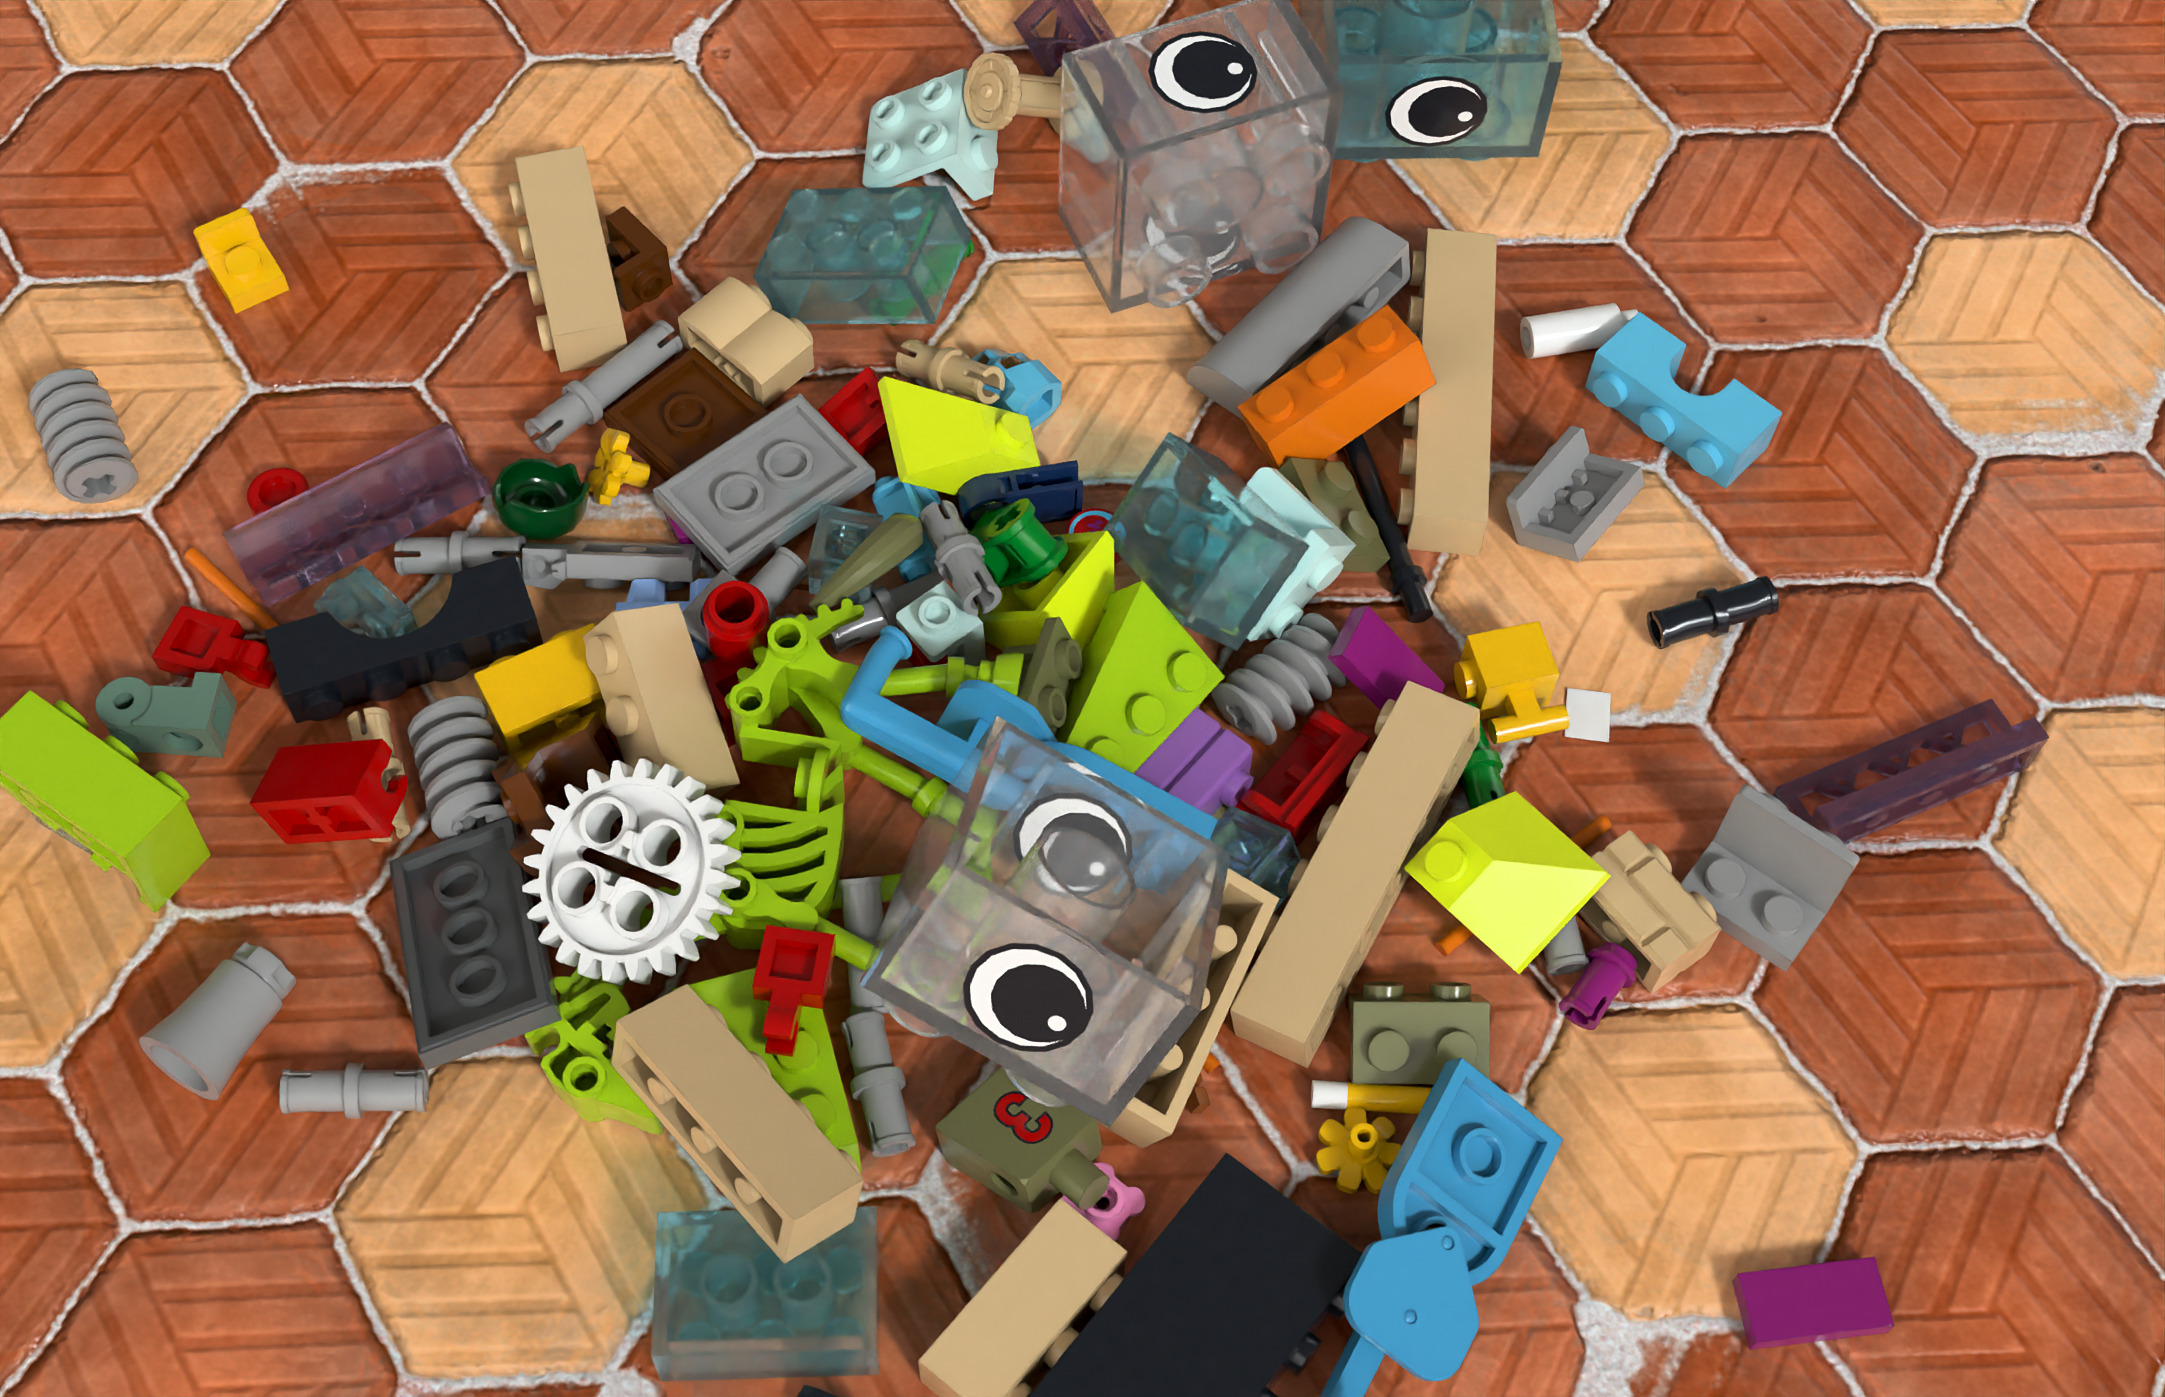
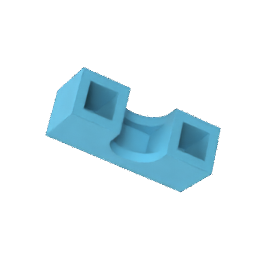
(1710, 432)

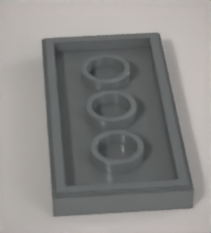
(469, 944)

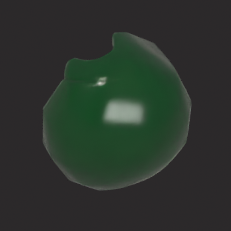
(540, 498)

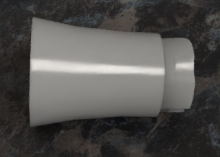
(219, 1021)

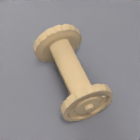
(999, 92)

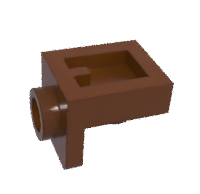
(640, 260)

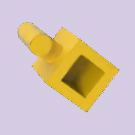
(1514, 676)

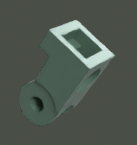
(169, 717)

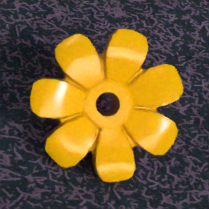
(615, 468)
(1357, 1150)

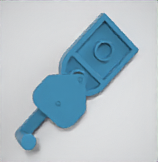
(964, 721)
(1469, 1178)

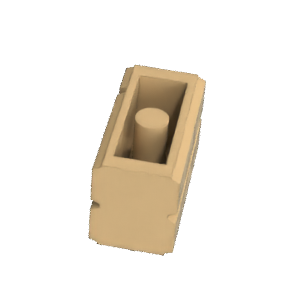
(1649, 911)

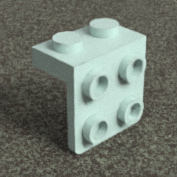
(928, 132)
(1318, 565)

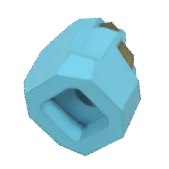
(1028, 385)

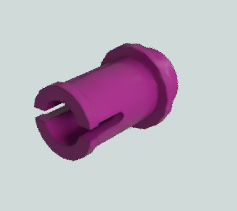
(1606, 974)

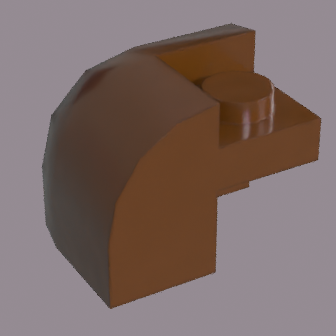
(538, 777)

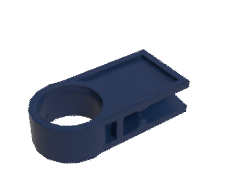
(1050, 488)

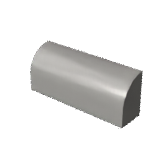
(1312, 306)

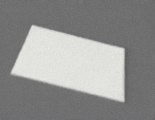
(1588, 714)

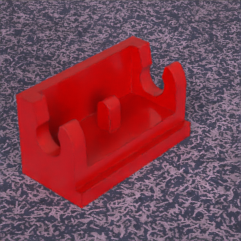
(1306, 776)
(330, 792)

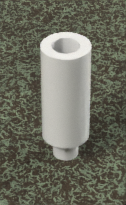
(1571, 329)

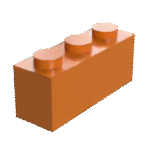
(1339, 391)

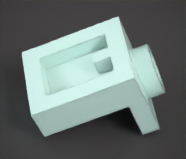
(942, 626)

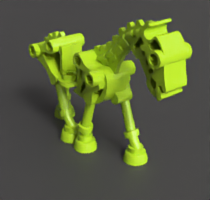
(787, 854)

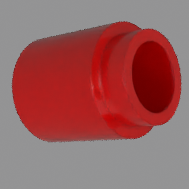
(736, 621)

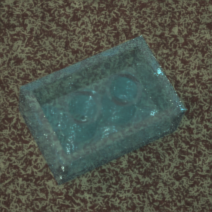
(864, 255)
(1204, 541)
(743, 1314)

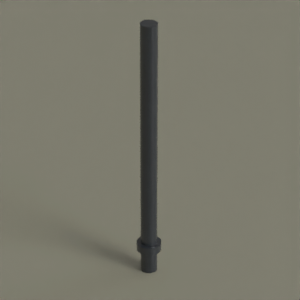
(1405, 577)

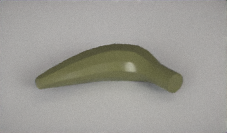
(873, 558)

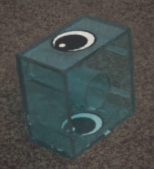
(1439, 75)

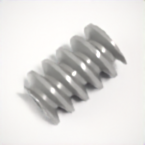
(81, 437)
(1281, 680)
(456, 765)

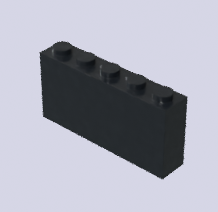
(1214, 1300)

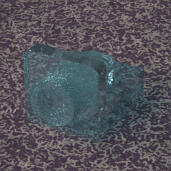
(367, 603)
(1258, 850)

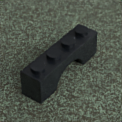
(332, 668)

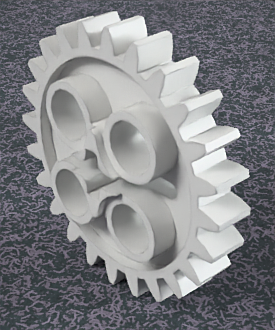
(606, 931)

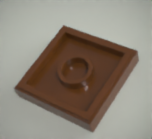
(683, 413)

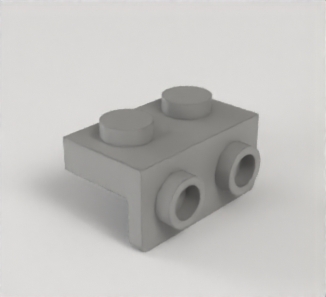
(1571, 497)

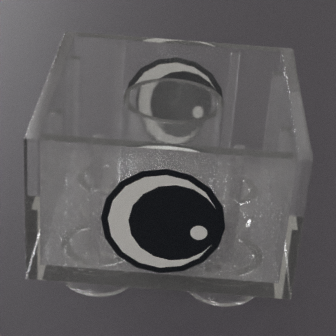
(1196, 151)
(1051, 925)

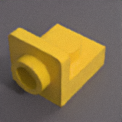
(240, 260)

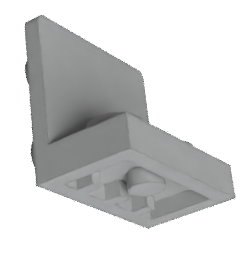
(1770, 876)

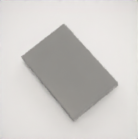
(764, 486)

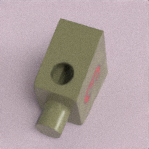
(1024, 1146)

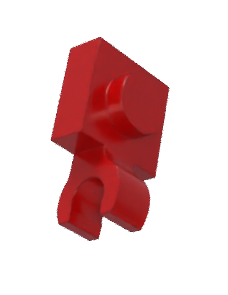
(212, 644)
(791, 974)

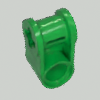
(1017, 544)

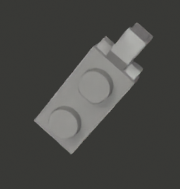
(609, 562)

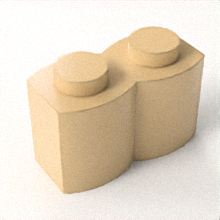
(748, 339)

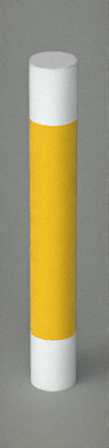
(1371, 1096)

